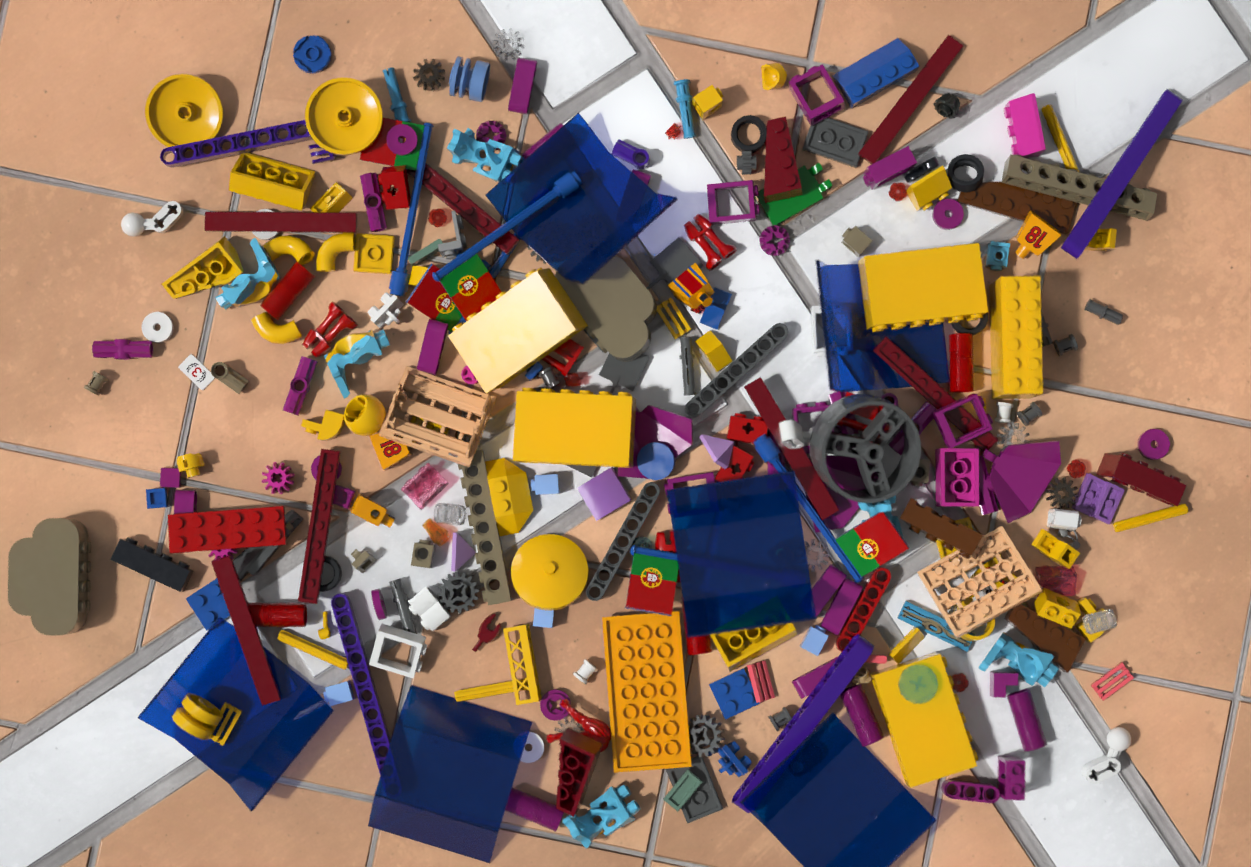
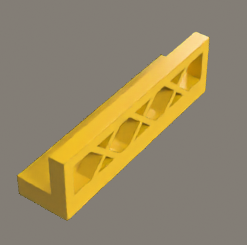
(530, 664)

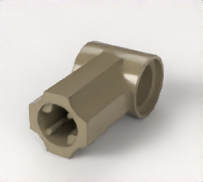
(230, 378)

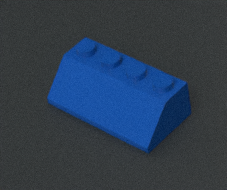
(876, 72)

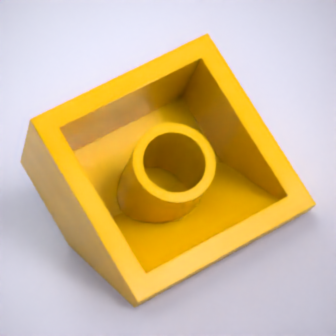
(929, 188)

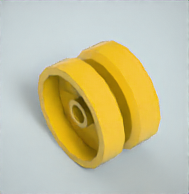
(197, 716)

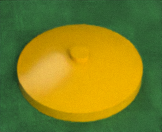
(183, 110)
(343, 116)
(549, 572)

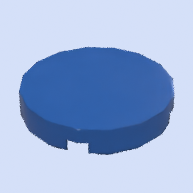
(312, 54)
(656, 460)

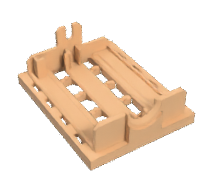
(446, 393)
(994, 602)

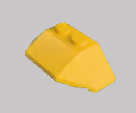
(509, 495)

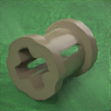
(96, 383)

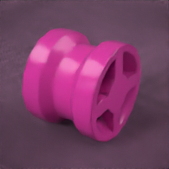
(468, 376)

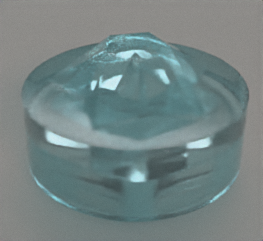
(642, 541)

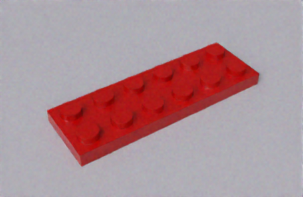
(227, 529)

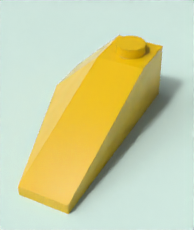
(211, 268)

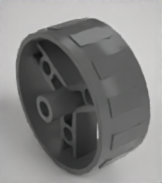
(862, 448)

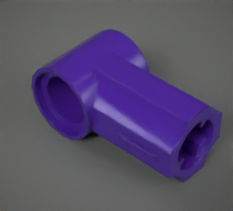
(629, 154)

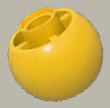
(364, 415)

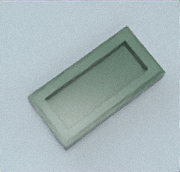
(425, 253)
(682, 790)

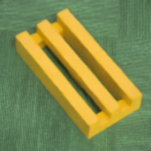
(681, 332)
(238, 712)

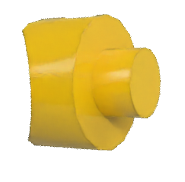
(773, 76)
(190, 464)

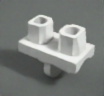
(388, 312)

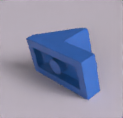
(714, 312)

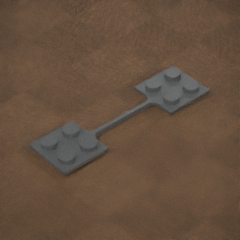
(670, 264)
(620, 374)

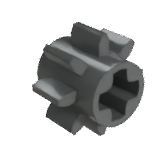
(746, 162)

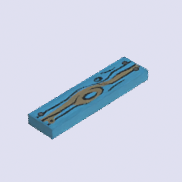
(931, 624)

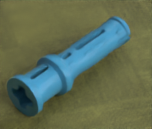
(684, 99)
(398, 105)

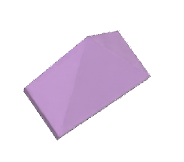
(719, 449)
(460, 552)

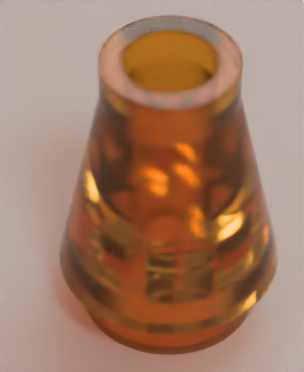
(436, 532)

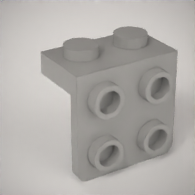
(452, 249)

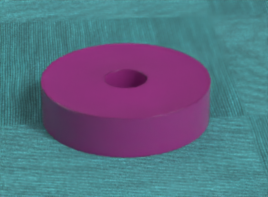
(408, 146)
(954, 208)
(1147, 450)
(379, 604)

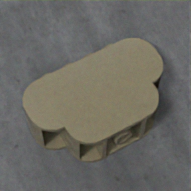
(615, 309)
(51, 576)

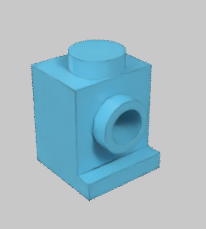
(992, 261)

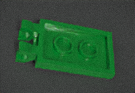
(784, 209)

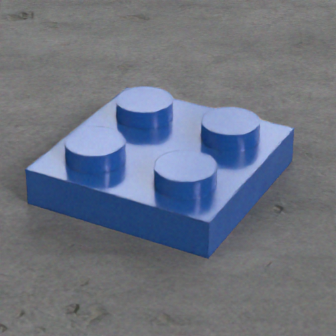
(209, 604)
(734, 693)

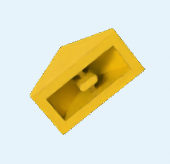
(713, 350)

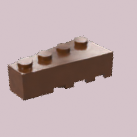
(943, 529)
(1047, 635)

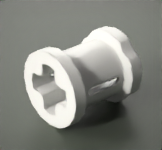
(1003, 412)
(585, 671)

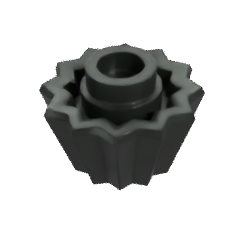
(947, 105)

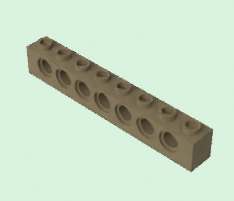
(1069, 189)
(496, 554)

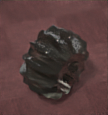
(425, 69)
(1066, 488)

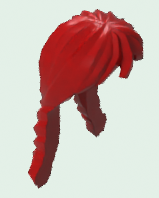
(592, 727)

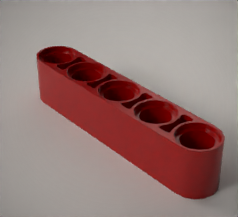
(863, 599)

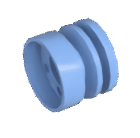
(470, 79)

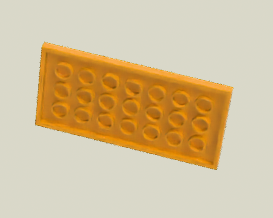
(646, 692)

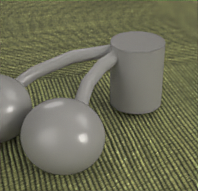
(1064, 533)

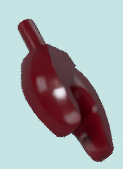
(486, 635)

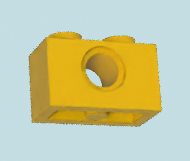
(708, 101)
(1057, 608)

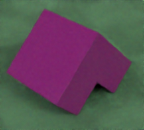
(998, 683)

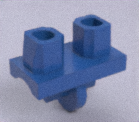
(731, 762)

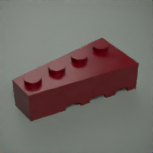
(780, 164)
(1141, 478)
(577, 763)

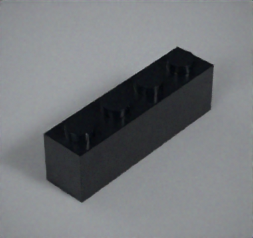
(151, 564)

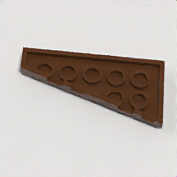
(1017, 202)

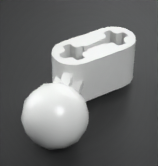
(134, 224)
(792, 434)
(1118, 740)

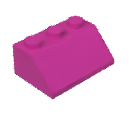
(1025, 126)
(957, 477)

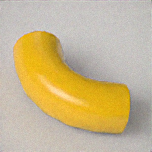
(289, 245)
(331, 248)
(275, 333)

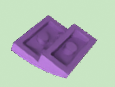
(604, 493)
(1098, 498)

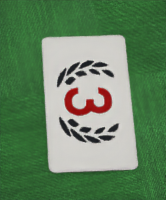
(196, 372)

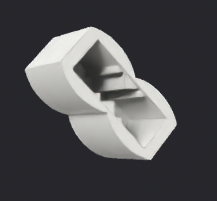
(1063, 519)
(429, 609)

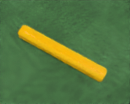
(1059, 137)
(1150, 518)
(313, 649)
(486, 691)

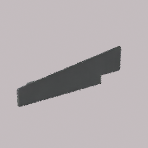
(255, 558)

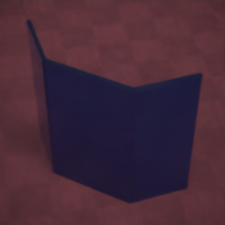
(590, 224)
(850, 346)
(741, 554)
(265, 735)
(449, 773)
(837, 803)

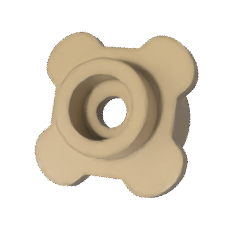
(861, 676)

